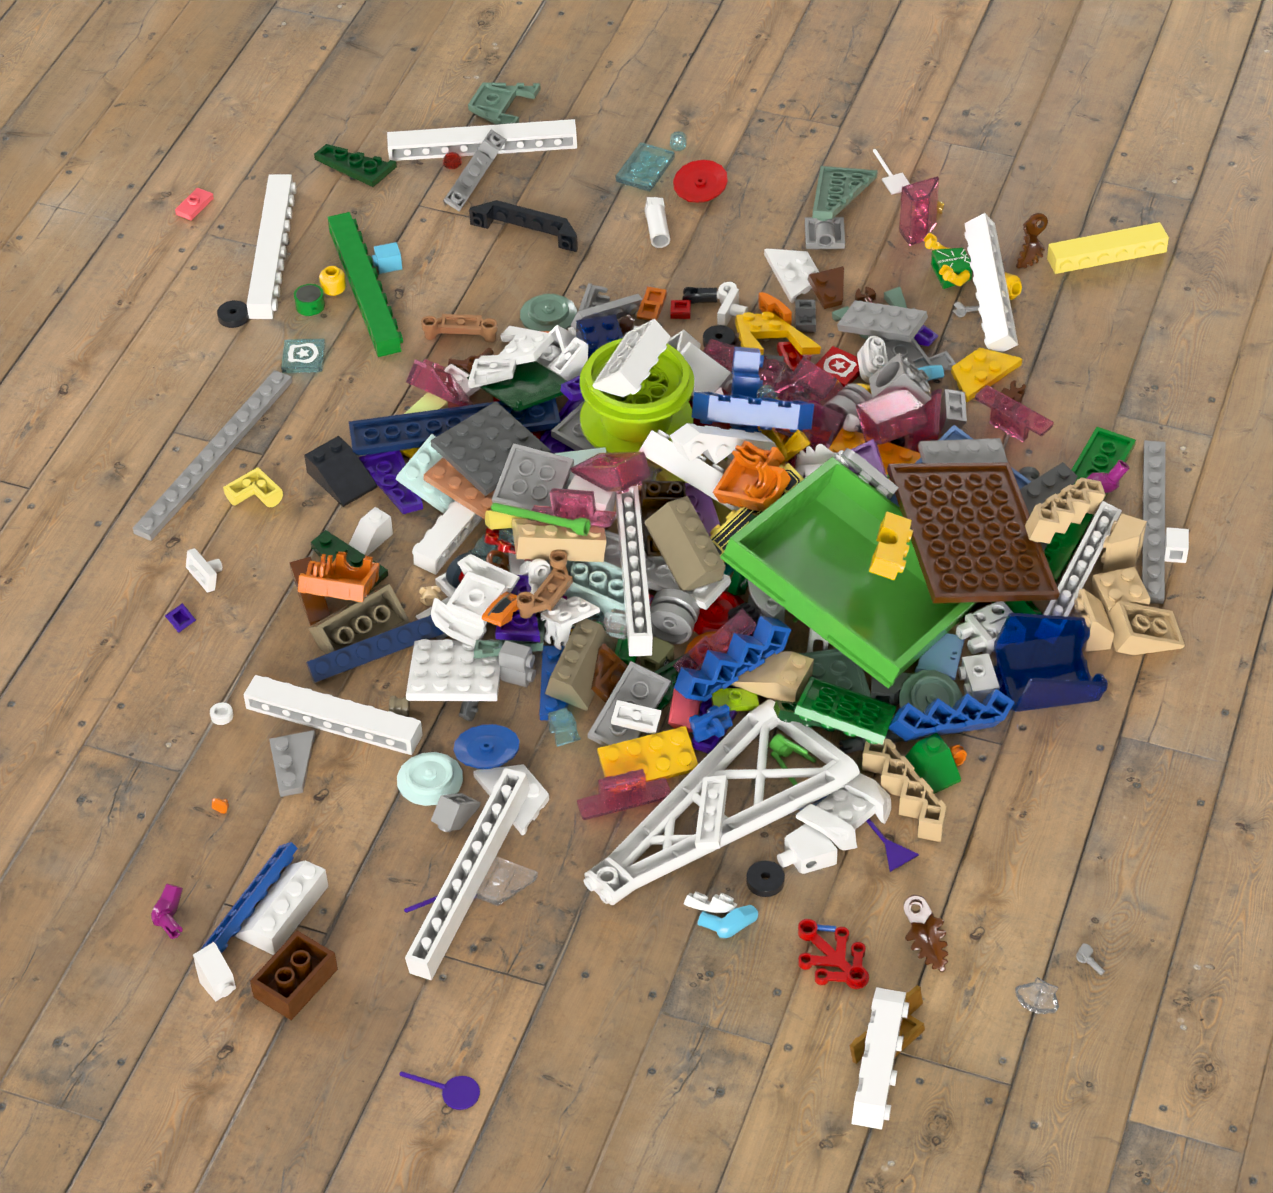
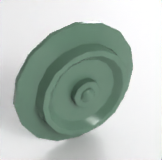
(547, 311)
(926, 687)

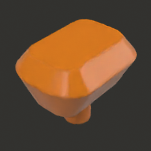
(220, 805)

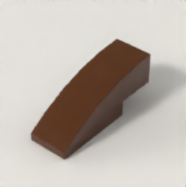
(314, 605)

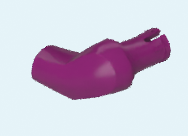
(1110, 480)
(166, 908)

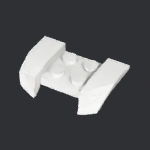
(479, 588)
(847, 810)

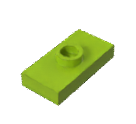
(736, 699)

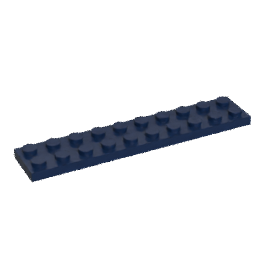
(413, 429)

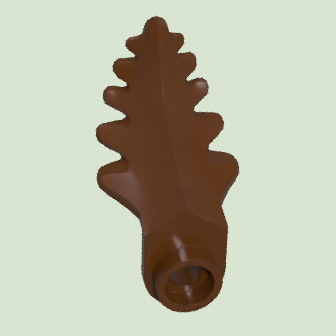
(1032, 245)
(926, 933)

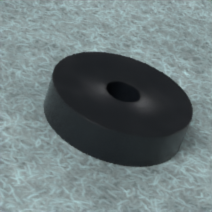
(233, 314)
(719, 333)
(768, 887)

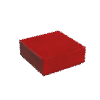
(680, 309)

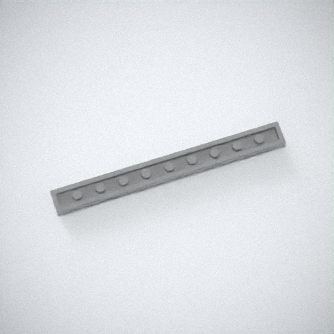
(1154, 513)

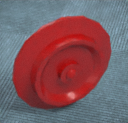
(700, 181)
(717, 613)

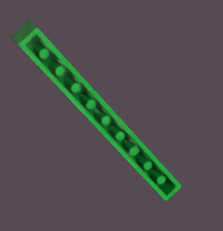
(364, 284)

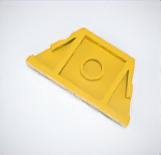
(982, 369)

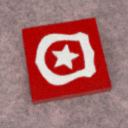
(840, 365)

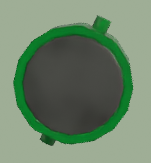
(309, 299)

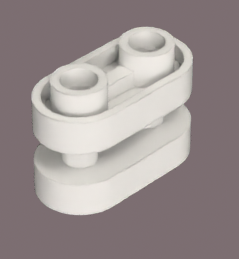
(871, 357)

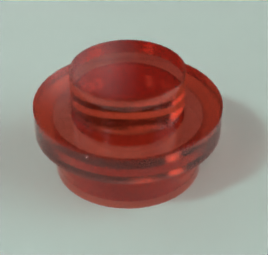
(452, 160)

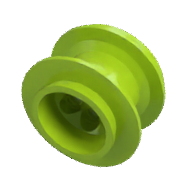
(626, 421)

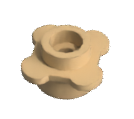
(428, 594)

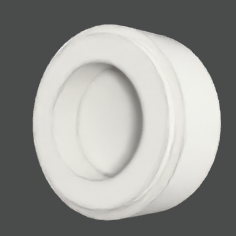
(221, 713)

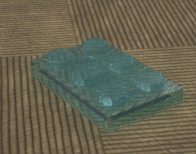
(645, 166)

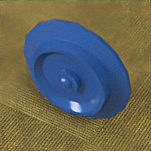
(486, 746)

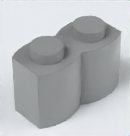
(516, 664)

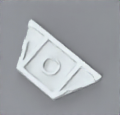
(791, 270)
(534, 802)

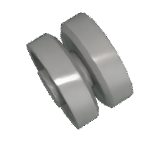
(673, 615)

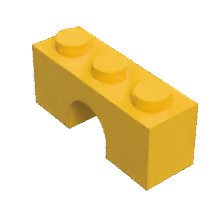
(892, 546)

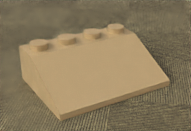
(538, 540)

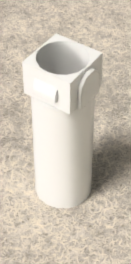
(657, 222)

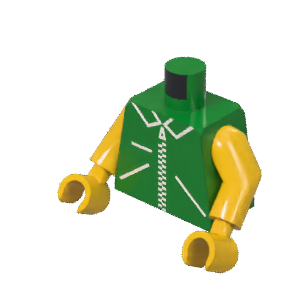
(949, 264)

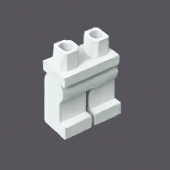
(983, 627)

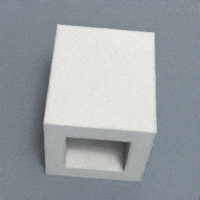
(1176, 545)

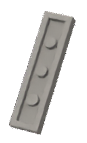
(620, 307)

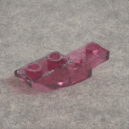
(719, 641)

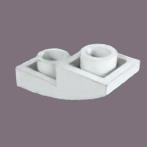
(718, 904)

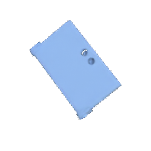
(943, 656)

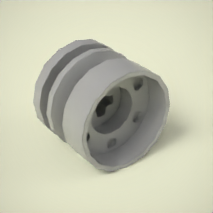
(846, 400)

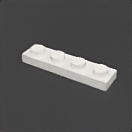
(711, 812)

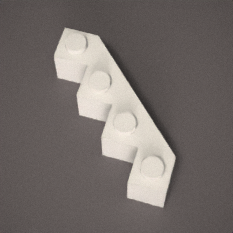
(714, 441)
(878, 1059)

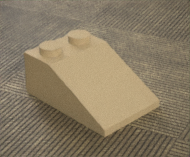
(1143, 629)
(780, 677)

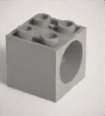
(901, 373)

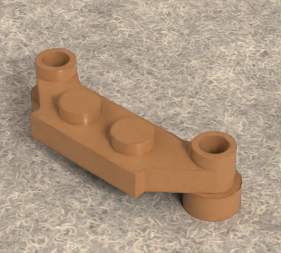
(459, 325)
(550, 590)

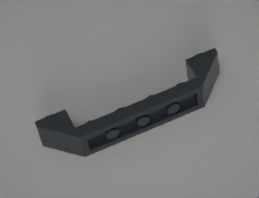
(486, 213)

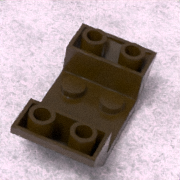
(653, 497)

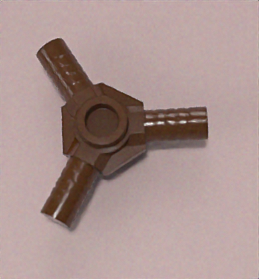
(467, 363)

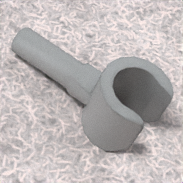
(962, 310)
(1083, 956)

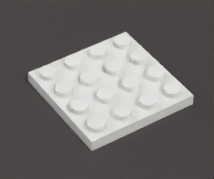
(451, 673)

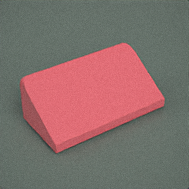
(682, 710)

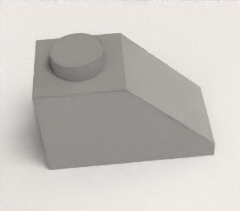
(454, 811)

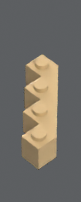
(1063, 509)
(914, 792)

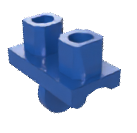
(711, 723)

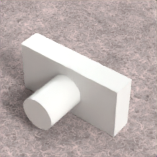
(730, 307)
(203, 571)

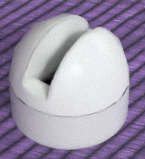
(851, 422)

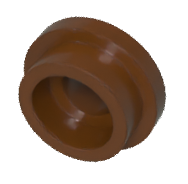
(626, 323)

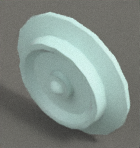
(428, 777)

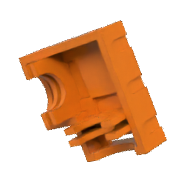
(753, 478)
(339, 578)

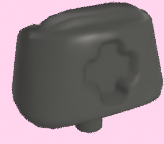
(468, 710)

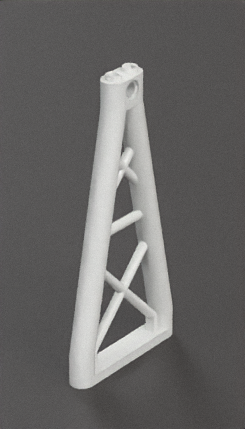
(617, 874)

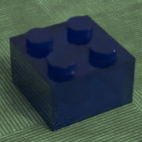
(598, 331)

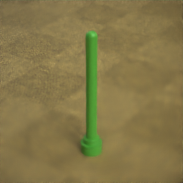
(580, 526)

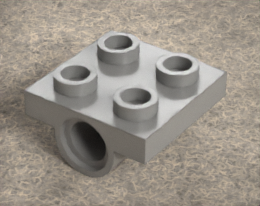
(824, 234)

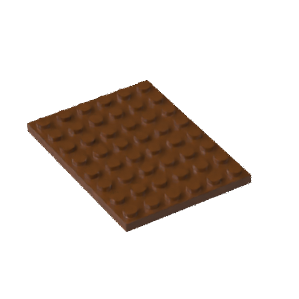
(972, 532)

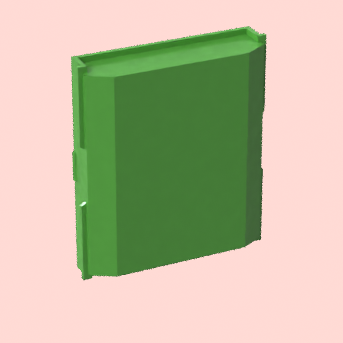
(815, 561)

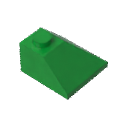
(934, 763)

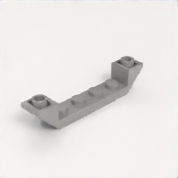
(474, 170)

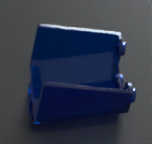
(1044, 662)

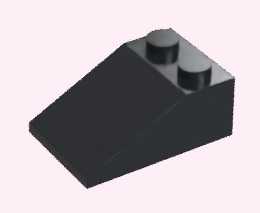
(339, 471)

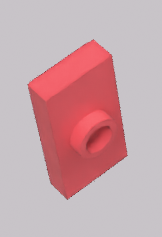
(194, 204)

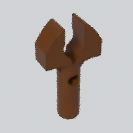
(871, 295)

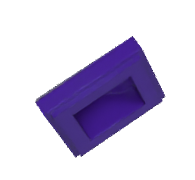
(925, 336)
(180, 617)

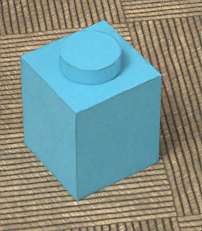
(387, 258)

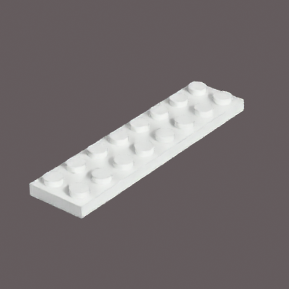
(660, 577)

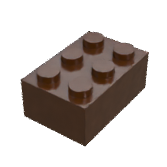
(294, 975)

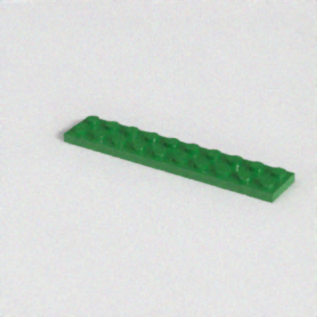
(1098, 456)

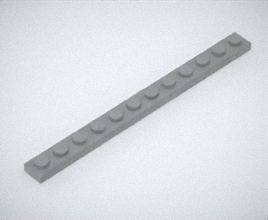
(212, 455)

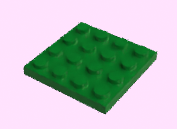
(845, 710)

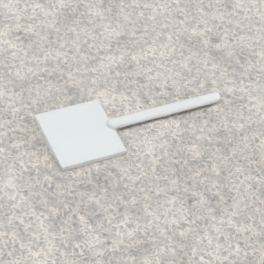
(894, 182)

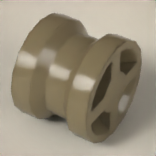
(399, 706)

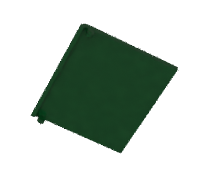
(529, 386)

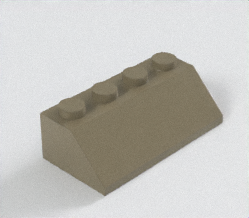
(685, 545)
(360, 620)
(575, 668)

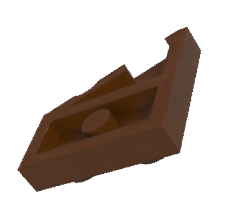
(828, 286)
(607, 672)

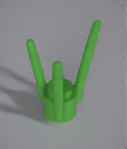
(783, 747)

